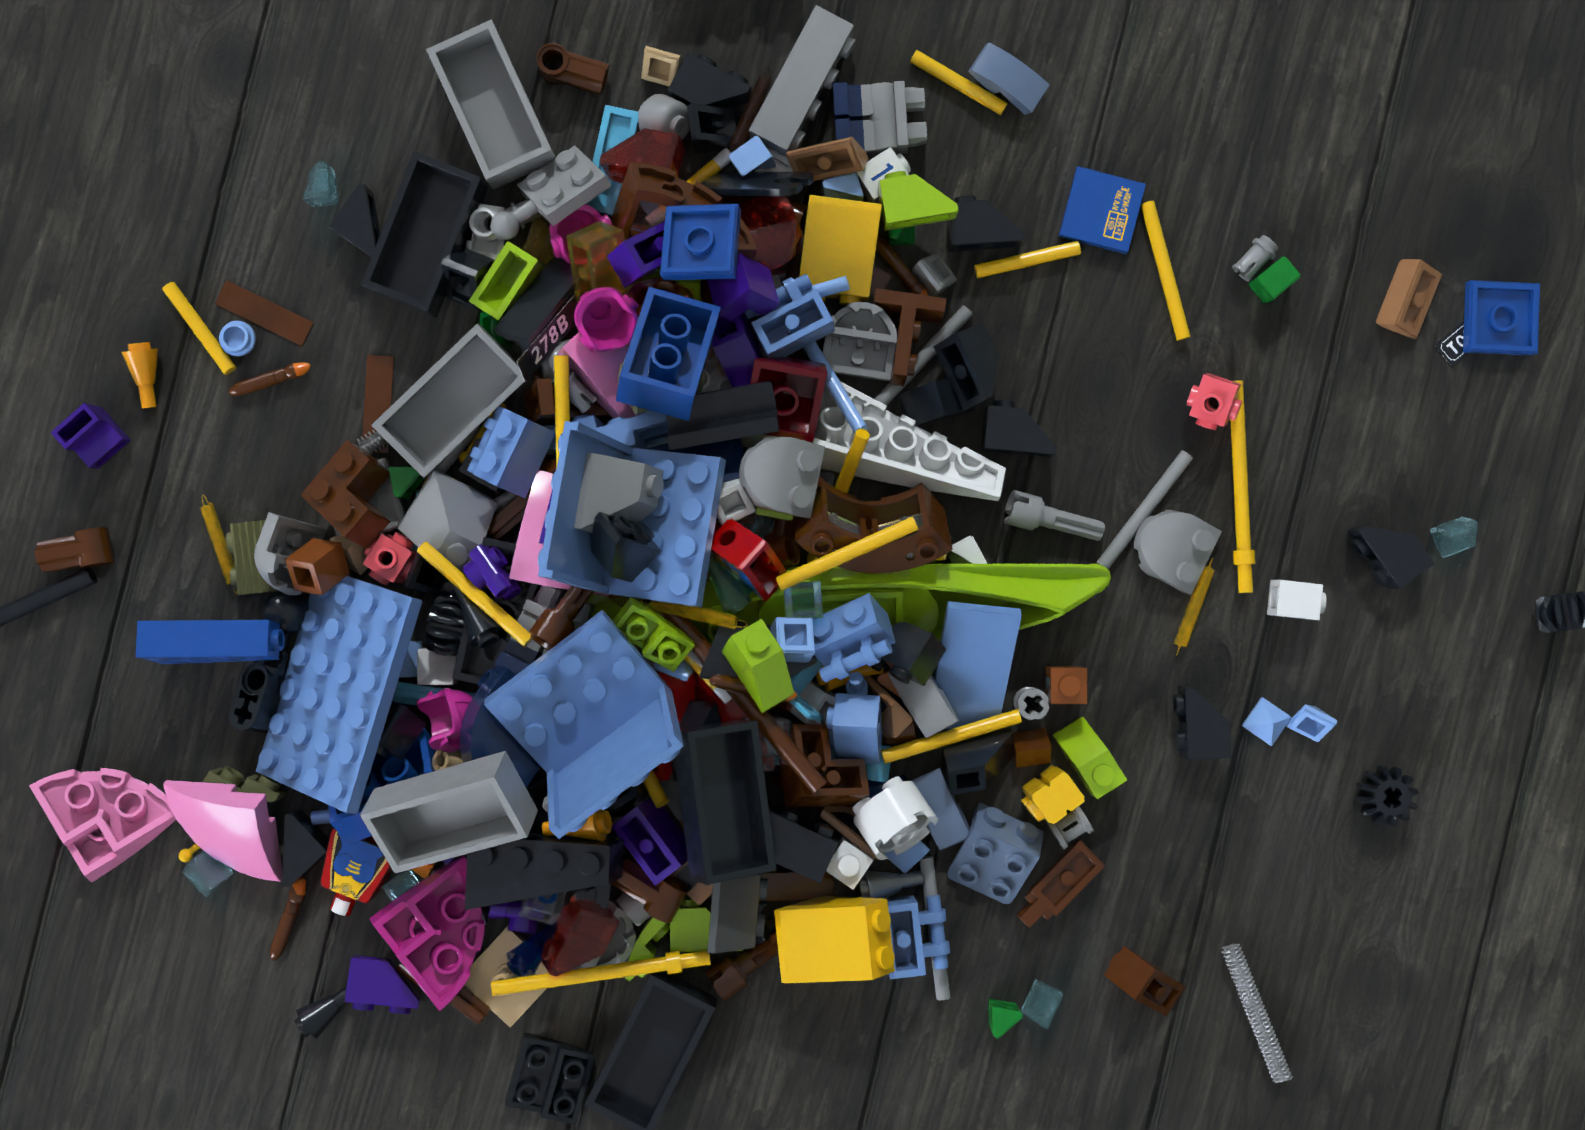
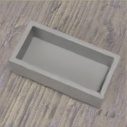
(491, 104)
(450, 400)
(450, 812)

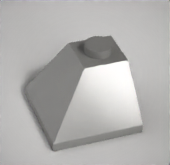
(617, 489)
(449, 517)

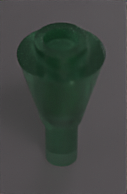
(729, 588)

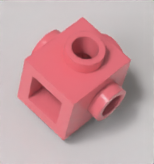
(1224, 391)
(402, 554)

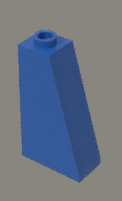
(208, 641)

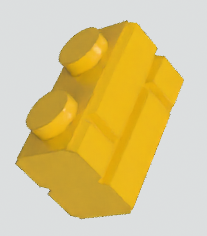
(1051, 795)

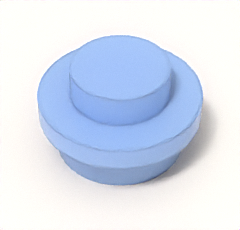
(237, 338)

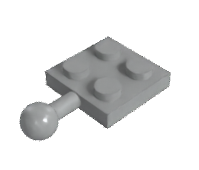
(553, 192)

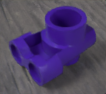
(489, 570)
(511, 911)

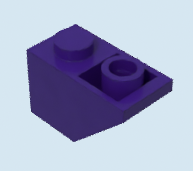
(736, 348)
(377, 982)

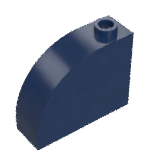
(485, 735)

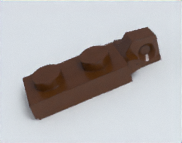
(1060, 883)

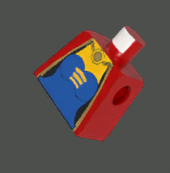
(738, 549)
(353, 872)

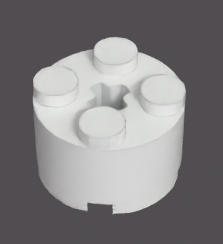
(893, 818)

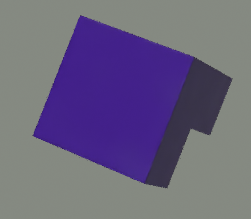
(750, 290)
(91, 435)

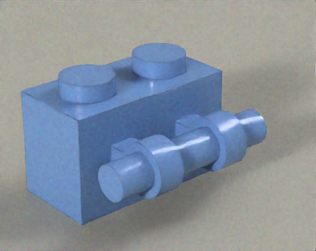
(795, 323)
(510, 451)
(852, 637)
(856, 722)
(907, 936)

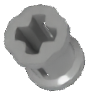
(1041, 701)
(1083, 825)

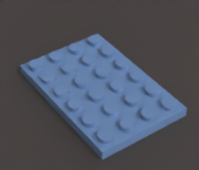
(339, 691)

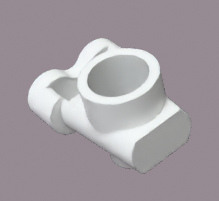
(482, 238)

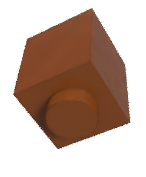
(317, 566)
(1066, 684)

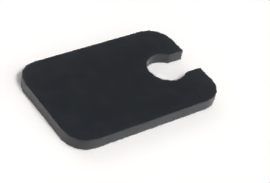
(758, 183)

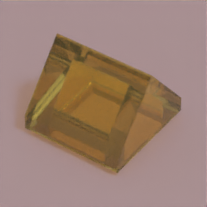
(538, 241)

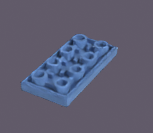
(976, 658)

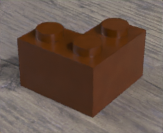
(344, 491)
(844, 777)

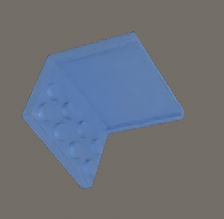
(680, 523)
(590, 720)

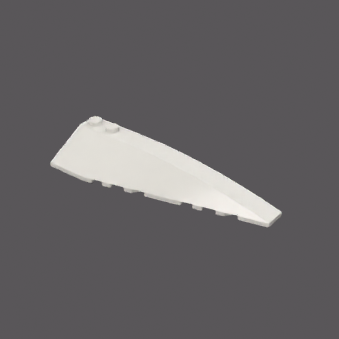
(896, 447)

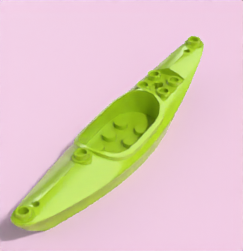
(923, 593)

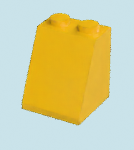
(841, 243)
(834, 939)

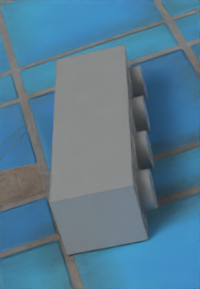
(802, 81)

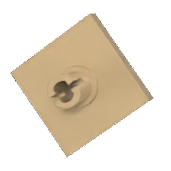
(493, 966)

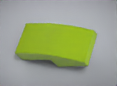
(656, 635)
(643, 947)

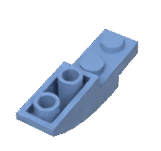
(629, 431)

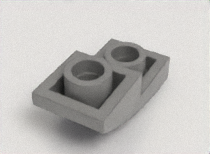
(926, 705)

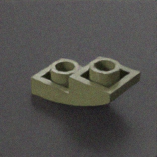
(253, 784)

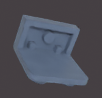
(996, 854)

